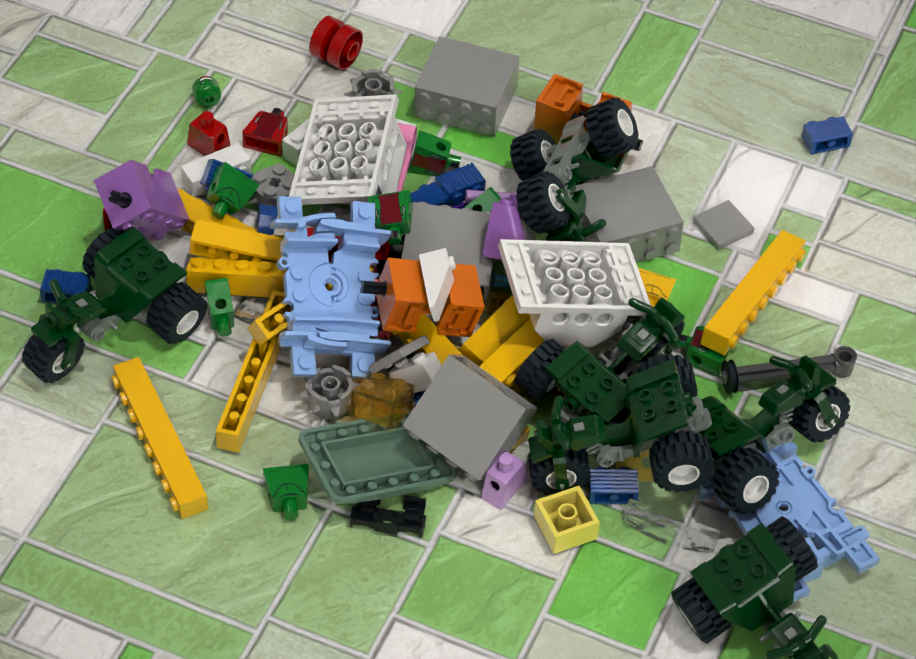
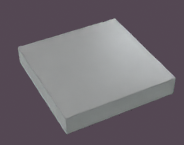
(723, 224)
(398, 354)

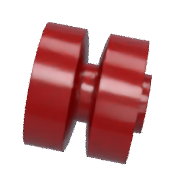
(336, 42)

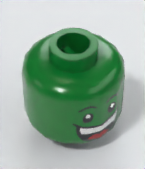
(206, 91)

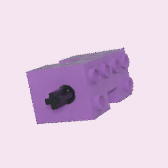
(141, 200)

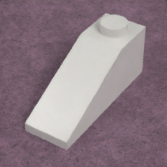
(438, 278)

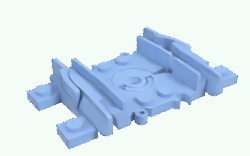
(325, 319)
(810, 513)

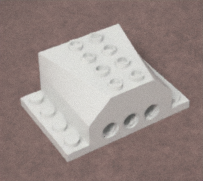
(350, 151)
(573, 287)

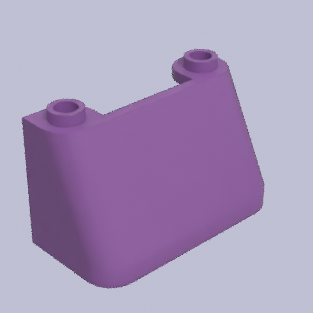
(505, 224)

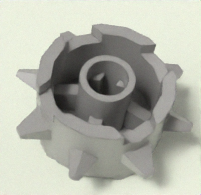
(372, 83)
(272, 182)
(329, 392)

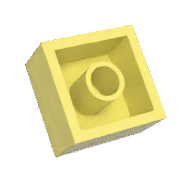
(566, 519)

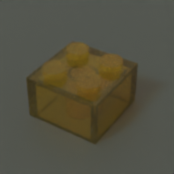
(382, 399)

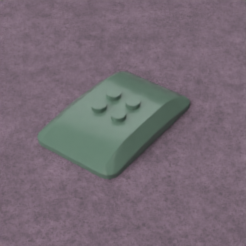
(372, 461)

